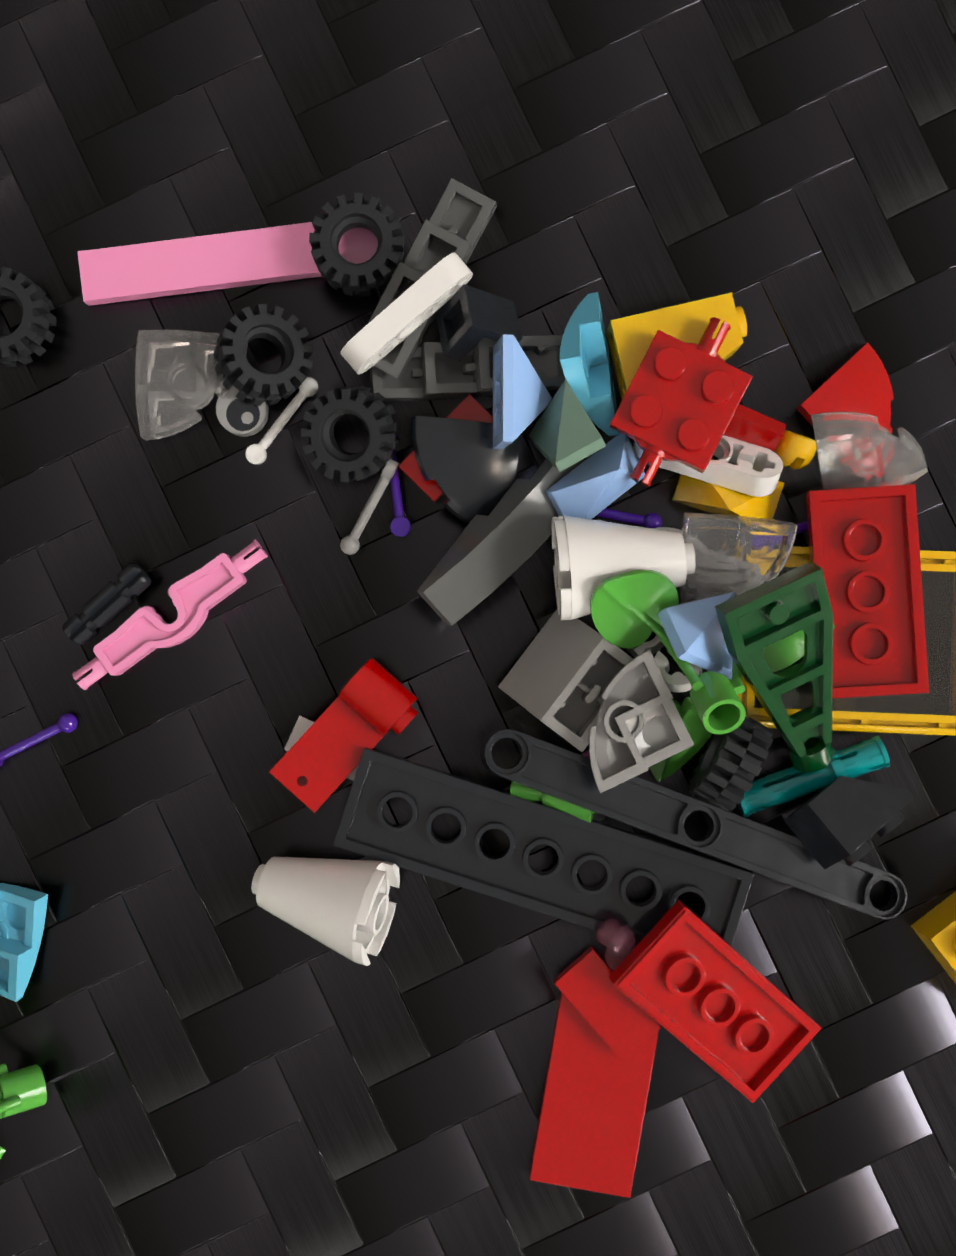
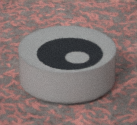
(241, 416)

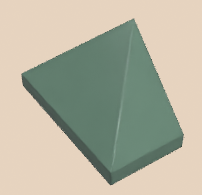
(565, 431)

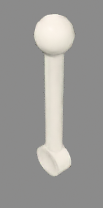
(257, 452)

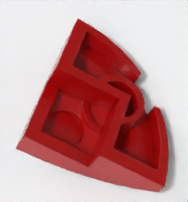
(857, 387)

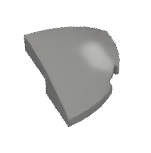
(635, 724)

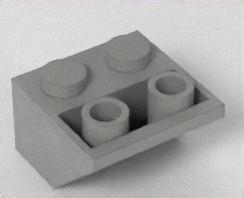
(564, 677)

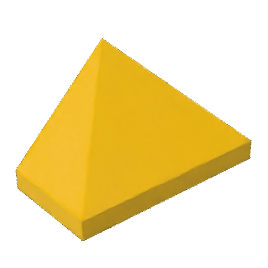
(724, 500)

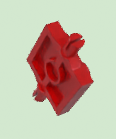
(680, 401)

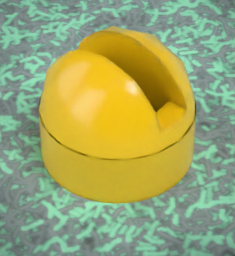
(796, 450)

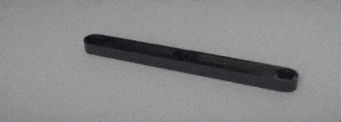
(664, 815)

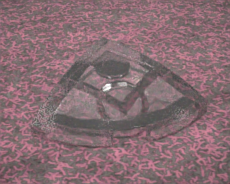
(174, 379)
(863, 454)
(734, 553)

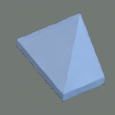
(516, 392)
(596, 480)
(697, 634)

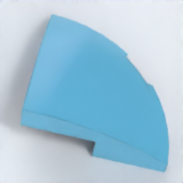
(587, 362)
(20, 937)

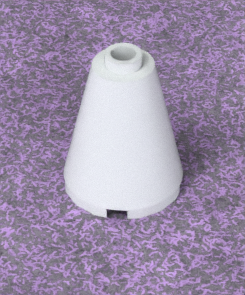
(595, 550)
(331, 900)

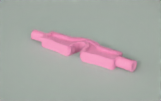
(147, 629)

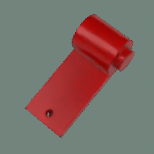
(336, 740)

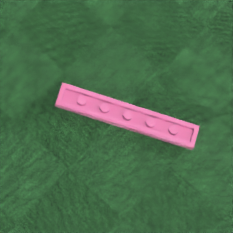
(209, 262)

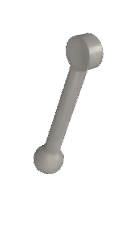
(350, 543)

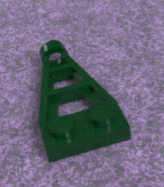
(773, 613)

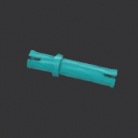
(792, 784)

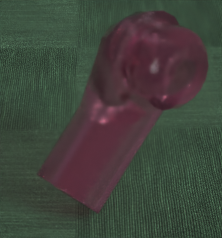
(617, 939)

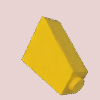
(633, 334)

